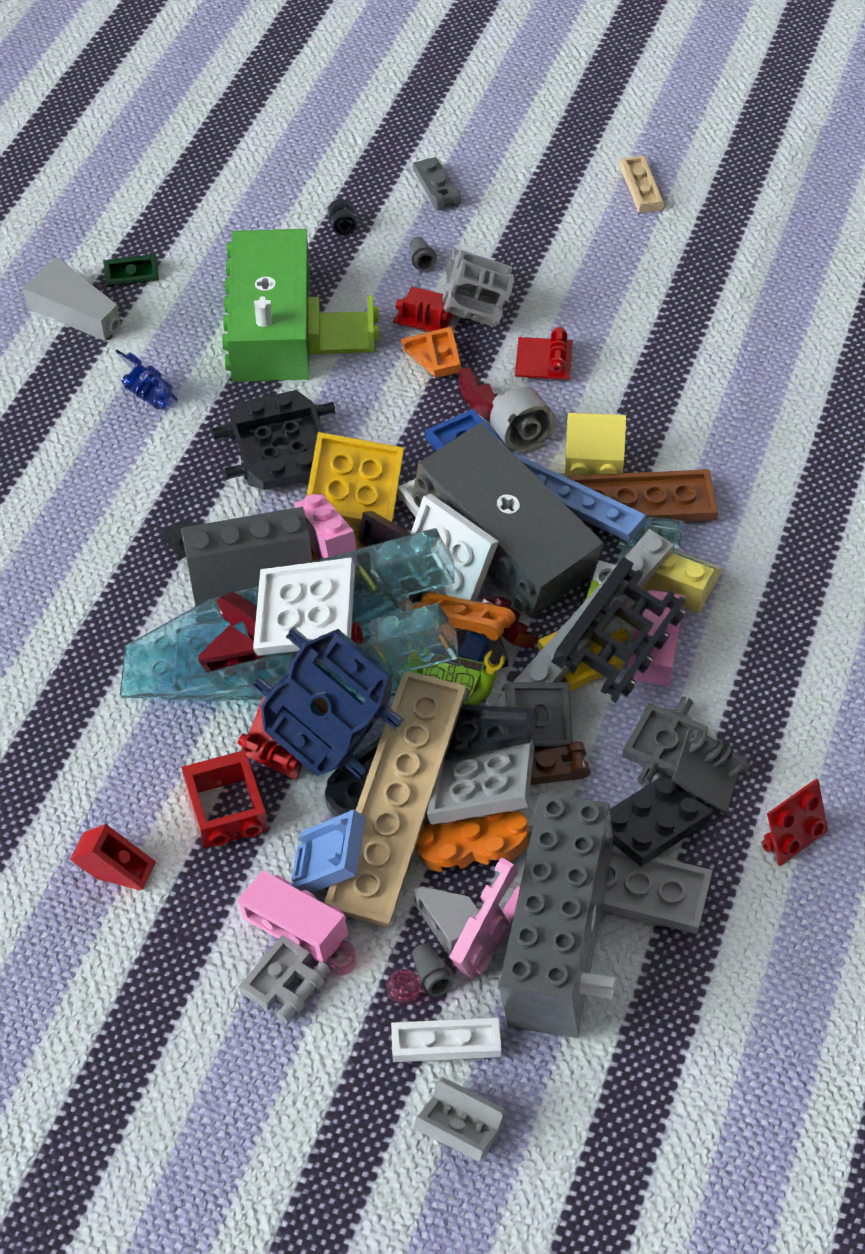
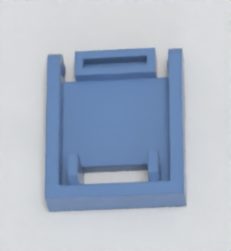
(328, 852)

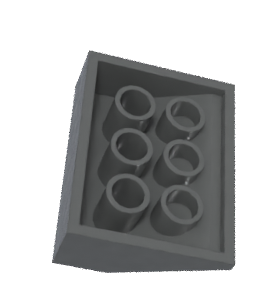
(233, 551)

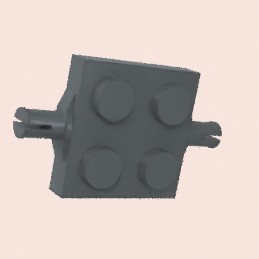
(659, 739)

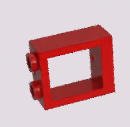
(219, 773)

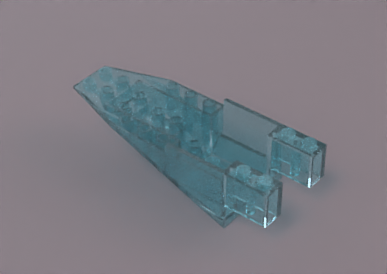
(400, 639)

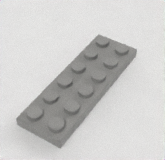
(656, 893)

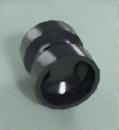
(342, 217)

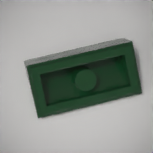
(131, 270)

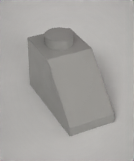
(445, 914)

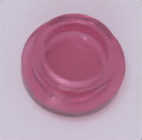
(403, 986)

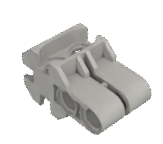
(476, 287)

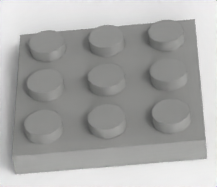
(482, 784)

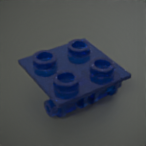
(146, 382)

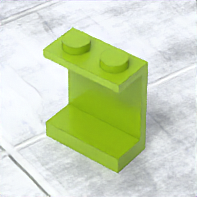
(342, 330)

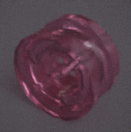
(347, 967)

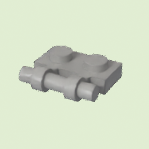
(276, 972)

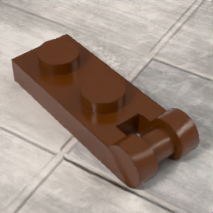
(549, 764)

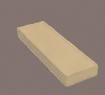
(641, 184)

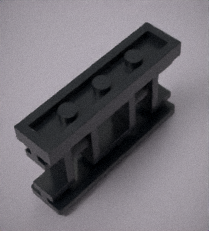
(600, 616)

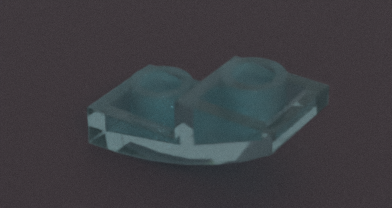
(667, 528)

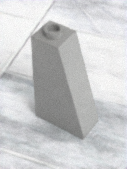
(71, 300)

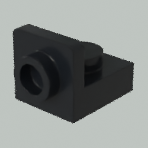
(173, 537)

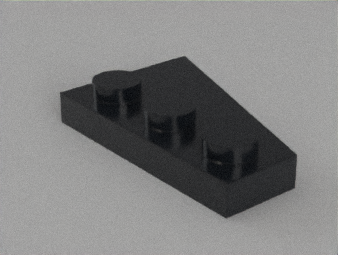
(490, 729)

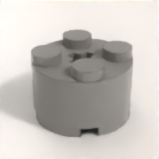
(522, 419)

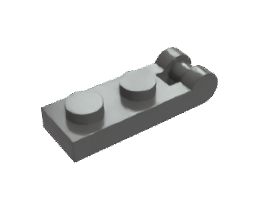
(436, 183)

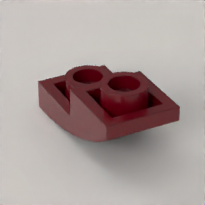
(476, 395)
(238, 609)
(517, 632)

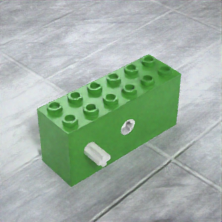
(267, 305)

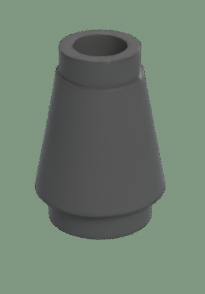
(422, 255)
(432, 971)

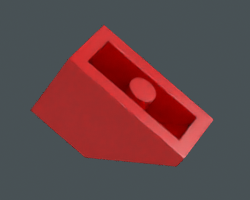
(112, 858)

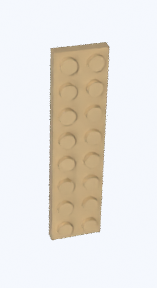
(399, 796)

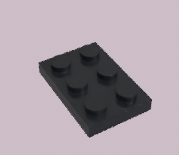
(656, 819)

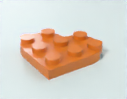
(473, 840)

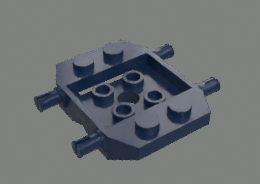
(328, 739)

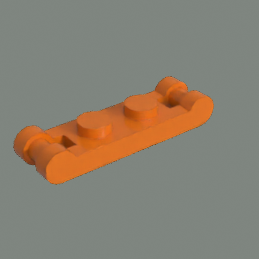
(471, 614)

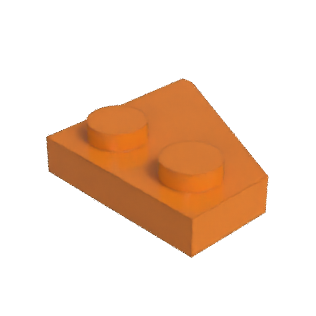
(434, 351)

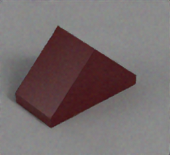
(228, 650)

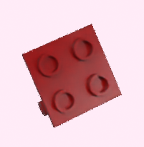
(422, 310)
(545, 356)
(267, 751)
(796, 823)

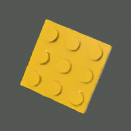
(356, 475)

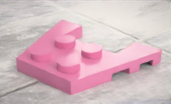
(490, 926)

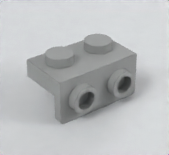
(461, 1119)

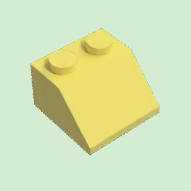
(594, 444)

